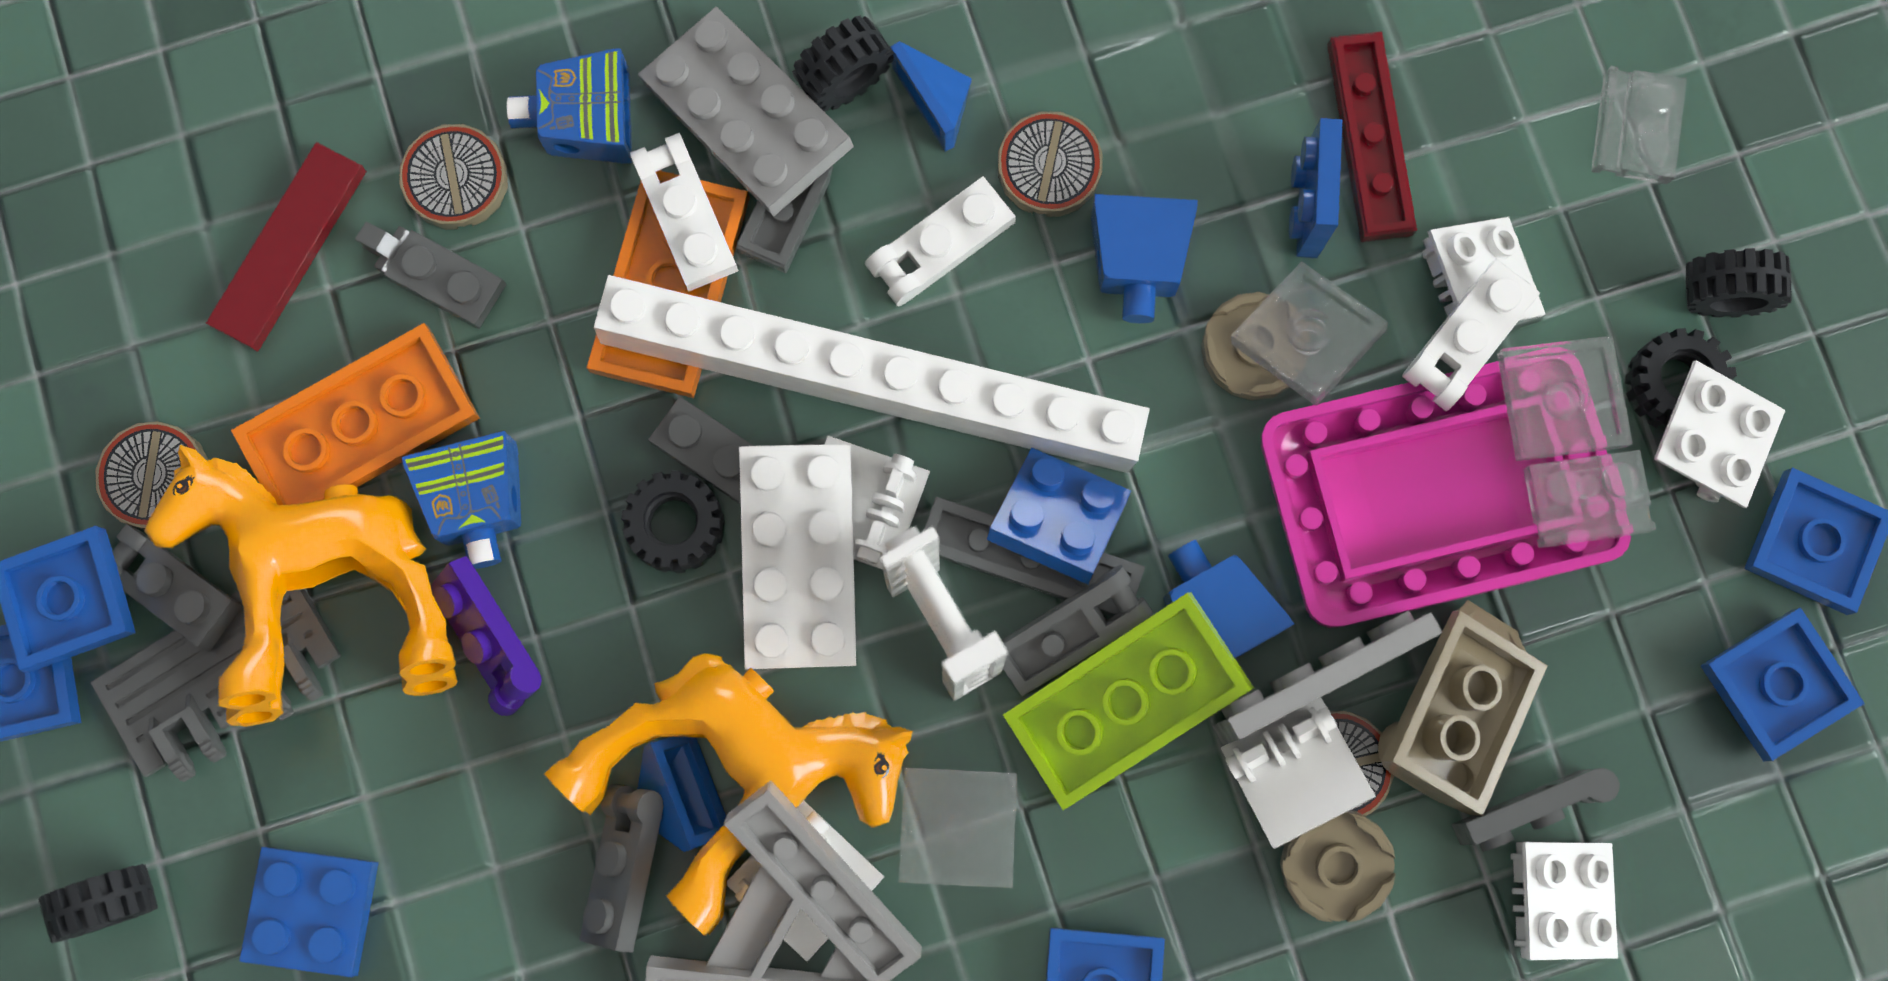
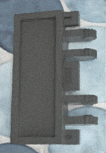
(178, 684)

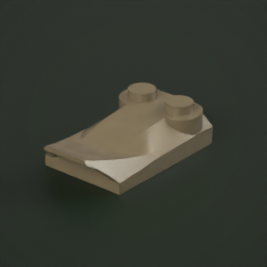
(1464, 712)

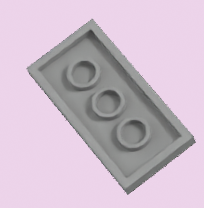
(746, 111)
(1339, 668)

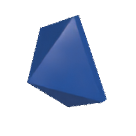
(935, 89)
(689, 797)

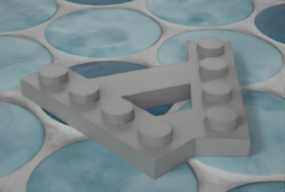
(796, 874)

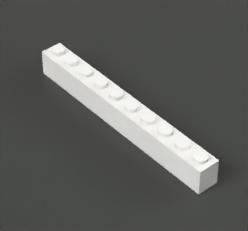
(870, 374)

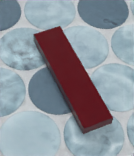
(1371, 137)
(286, 247)

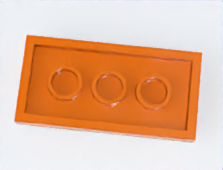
(649, 260)
(357, 420)

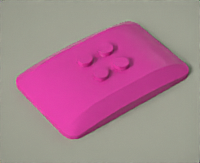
(1410, 502)

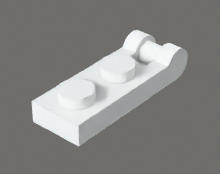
(685, 214)
(942, 241)
(1471, 333)

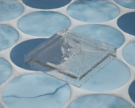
(1309, 333)
(1564, 398)
(958, 828)

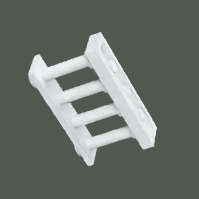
(913, 566)

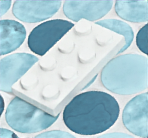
(797, 556)

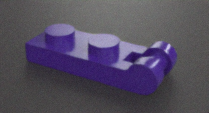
(486, 636)

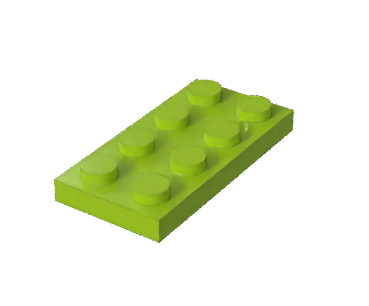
(1128, 700)

